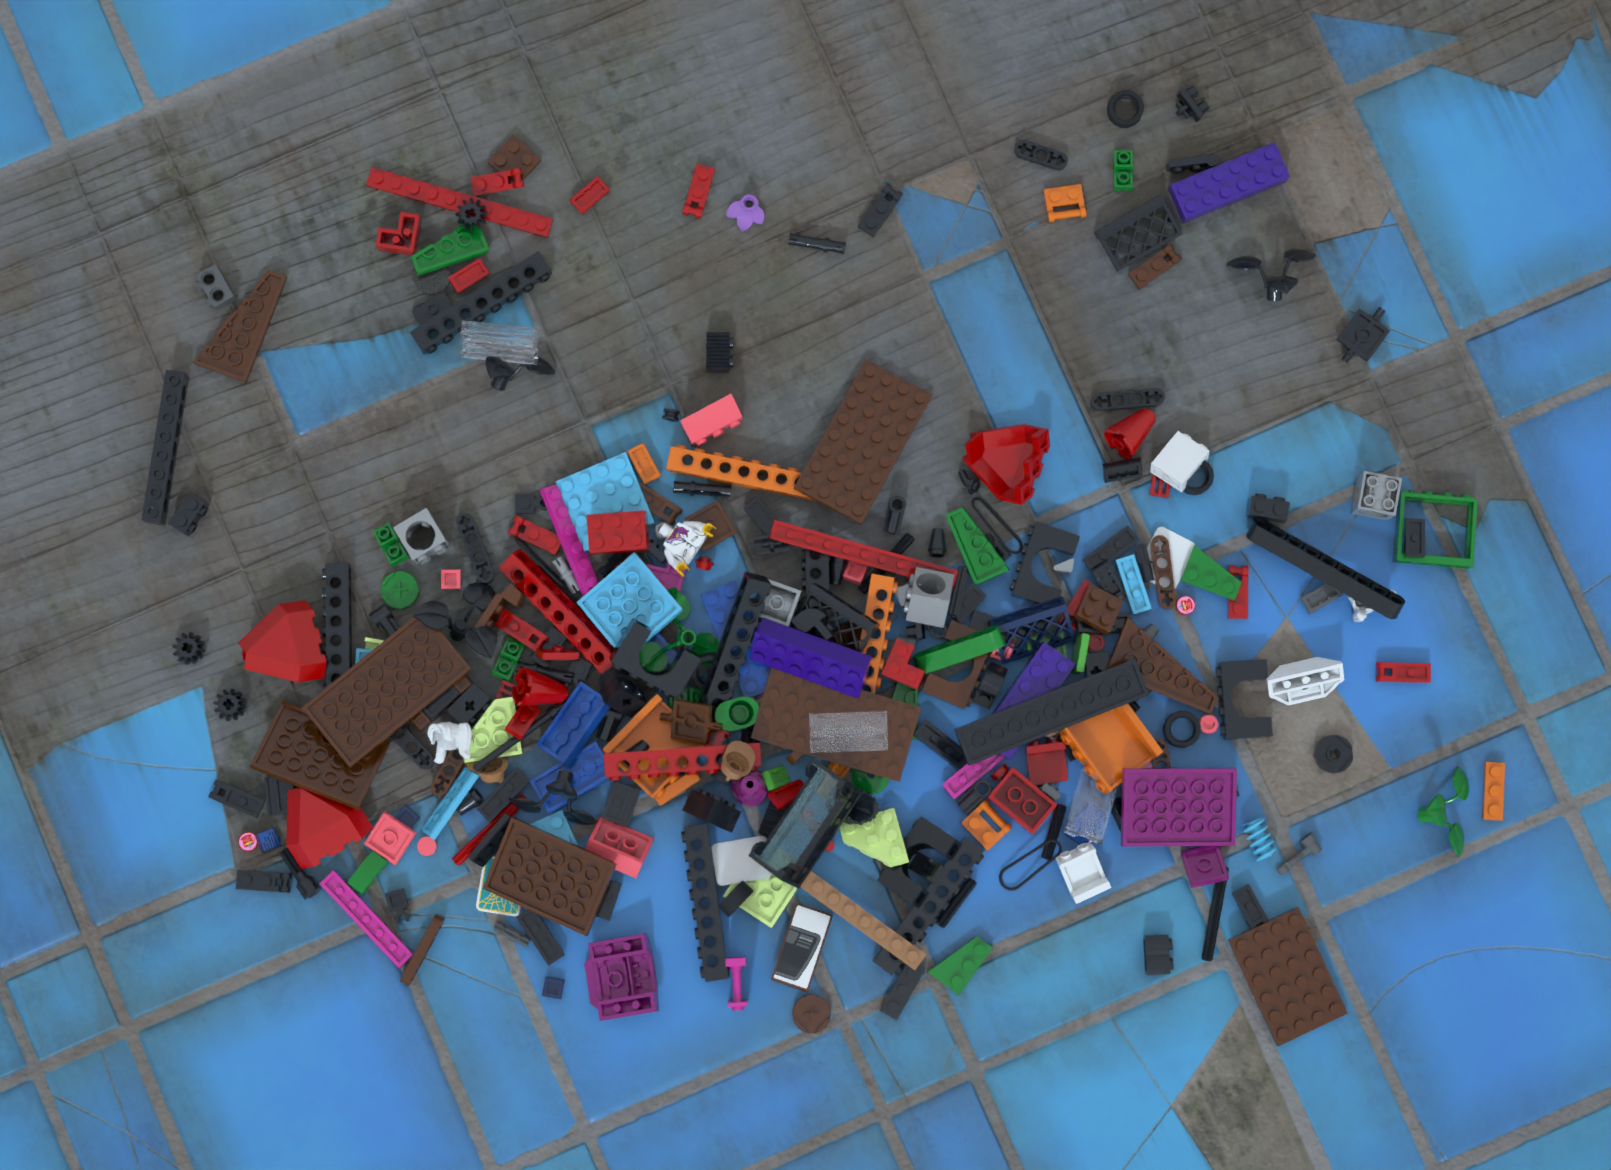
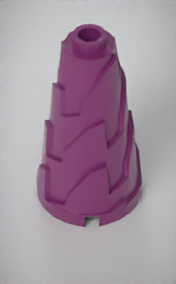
(750, 796)

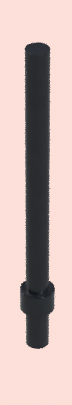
(551, 714)

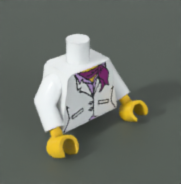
(684, 542)

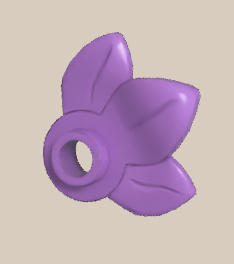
(744, 214)

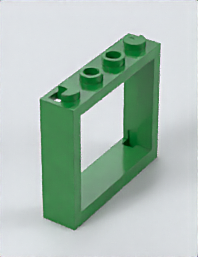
(1448, 499)

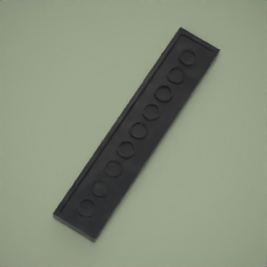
(1051, 712)

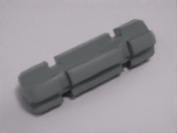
(512, 933)

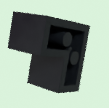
(712, 809)

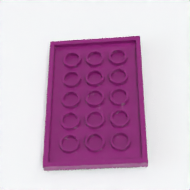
(1178, 806)

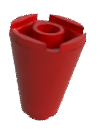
(1130, 432)
(537, 689)

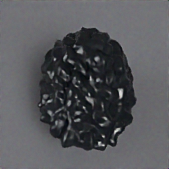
(864, 810)

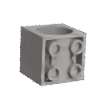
(1376, 495)
(405, 532)
(928, 597)
(781, 603)

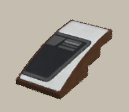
(801, 947)

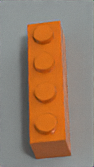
(677, 787)

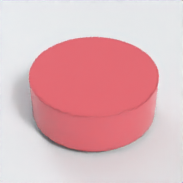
(1208, 724)
(427, 846)

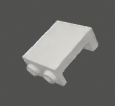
(1179, 460)
(1082, 872)

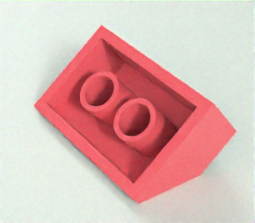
(711, 420)
(620, 846)

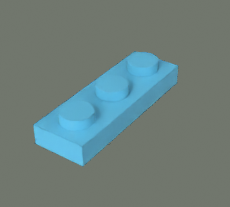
(1133, 584)

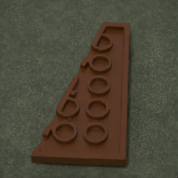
(241, 336)
(1160, 669)

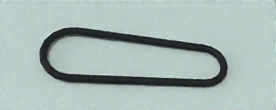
(988, 525)
(543, 565)
(1021, 858)

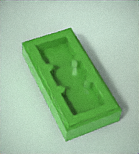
(776, 777)

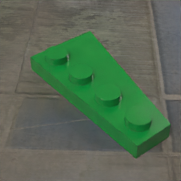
(450, 249)
(976, 549)

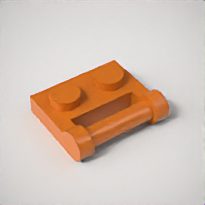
(1063, 197)
(981, 829)

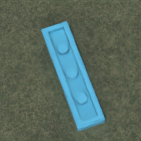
(450, 803)

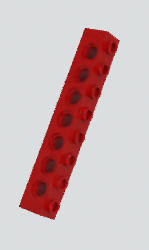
(559, 602)
(612, 760)

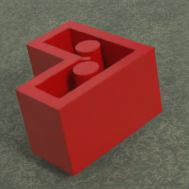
(403, 240)
(898, 667)

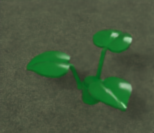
(651, 654)
(1437, 813)

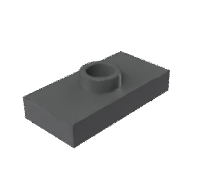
(1319, 597)
(1050, 790)

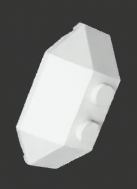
(1305, 680)

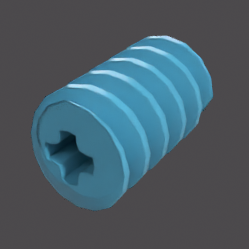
(1260, 838)

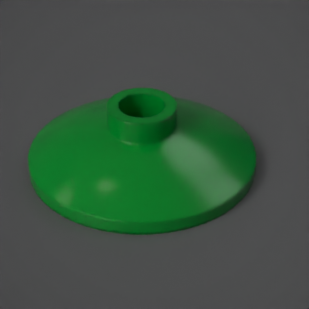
(870, 785)

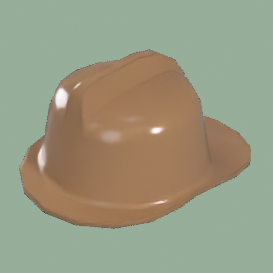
(737, 760)
(493, 771)

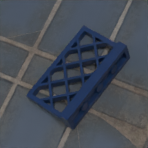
(1032, 615)

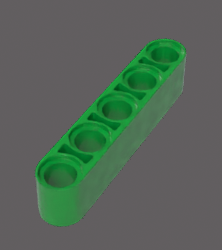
(959, 649)

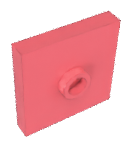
(390, 838)

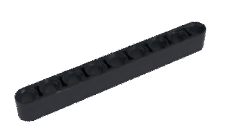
(1325, 568)

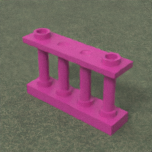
(736, 965)

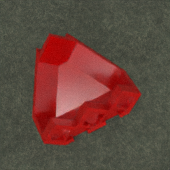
(1008, 459)
(285, 644)
(320, 826)

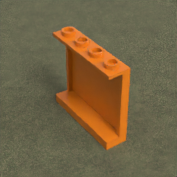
(657, 734)
(1109, 744)

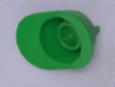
(737, 713)

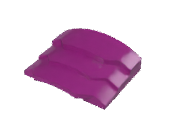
(622, 977)

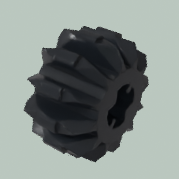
(470, 208)
(187, 656)
(225, 711)

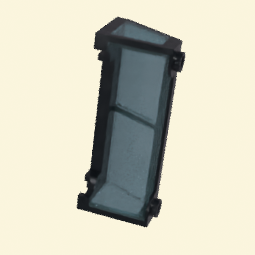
(807, 825)

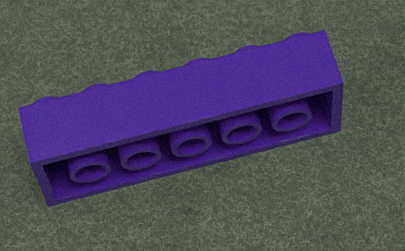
(1228, 183)
(810, 657)
(1040, 675)

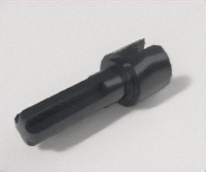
(306, 884)

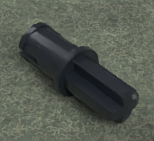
(1144, 563)

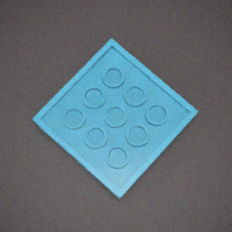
(600, 490)
(628, 594)

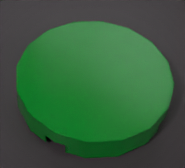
(399, 590)

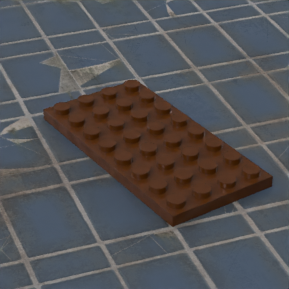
(863, 442)
(386, 689)
(785, 722)

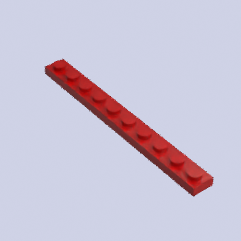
(450, 199)
(851, 550)

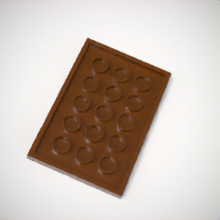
(305, 758)
(549, 876)
(1287, 976)

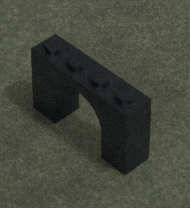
(1041, 538)
(671, 679)
(1233, 724)
(922, 836)

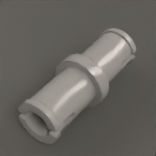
(566, 574)

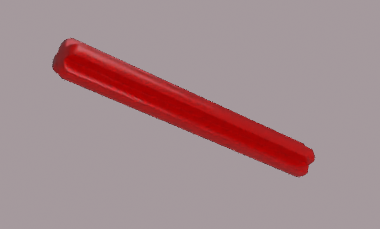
(463, 854)

